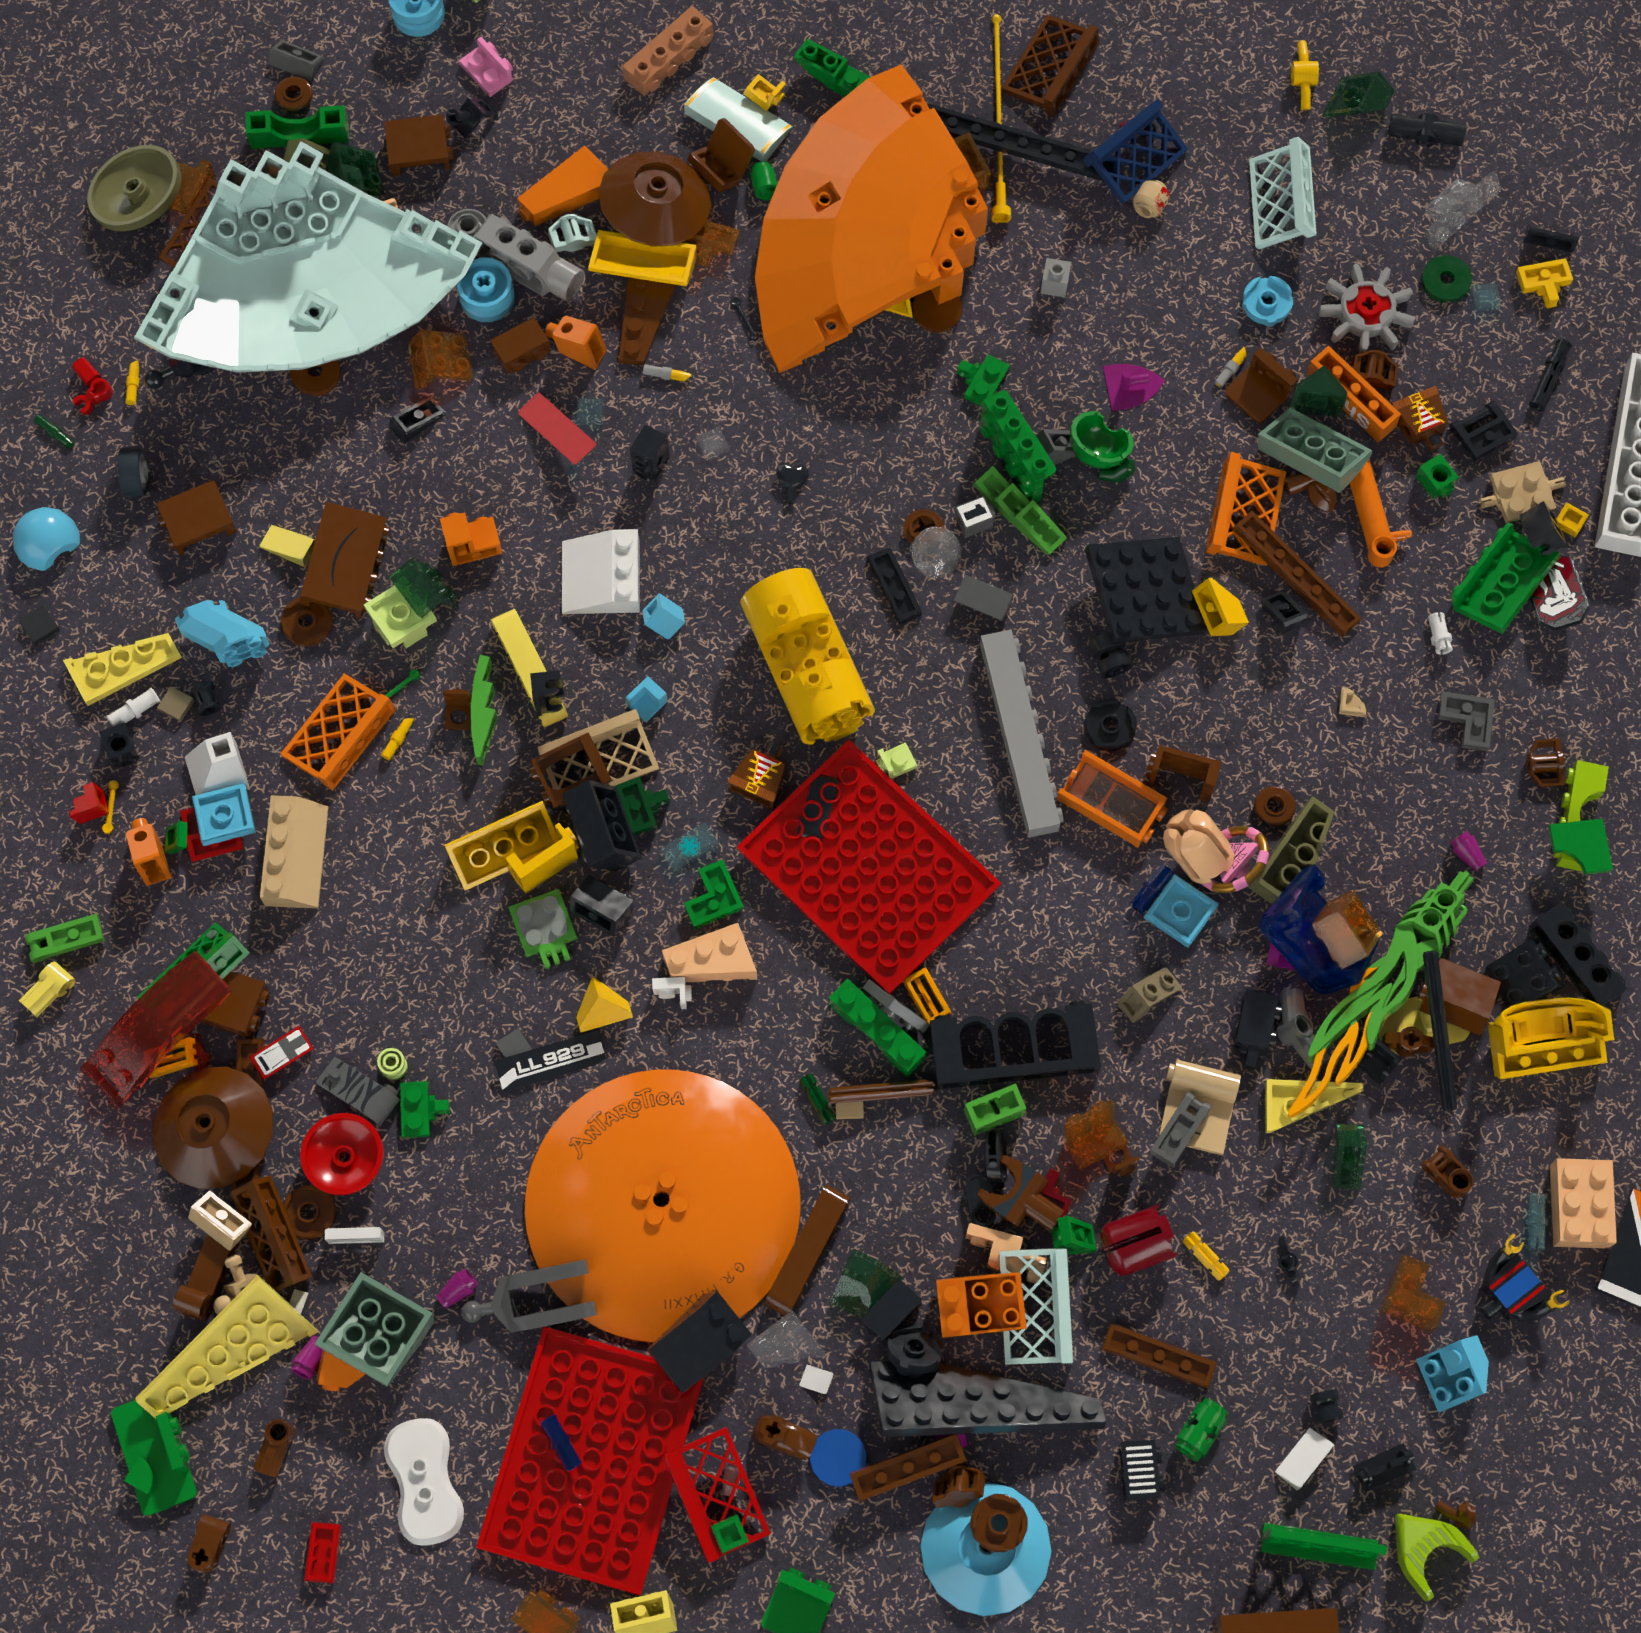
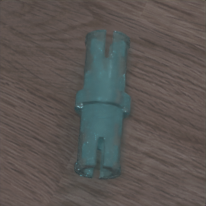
(1536, 1222)

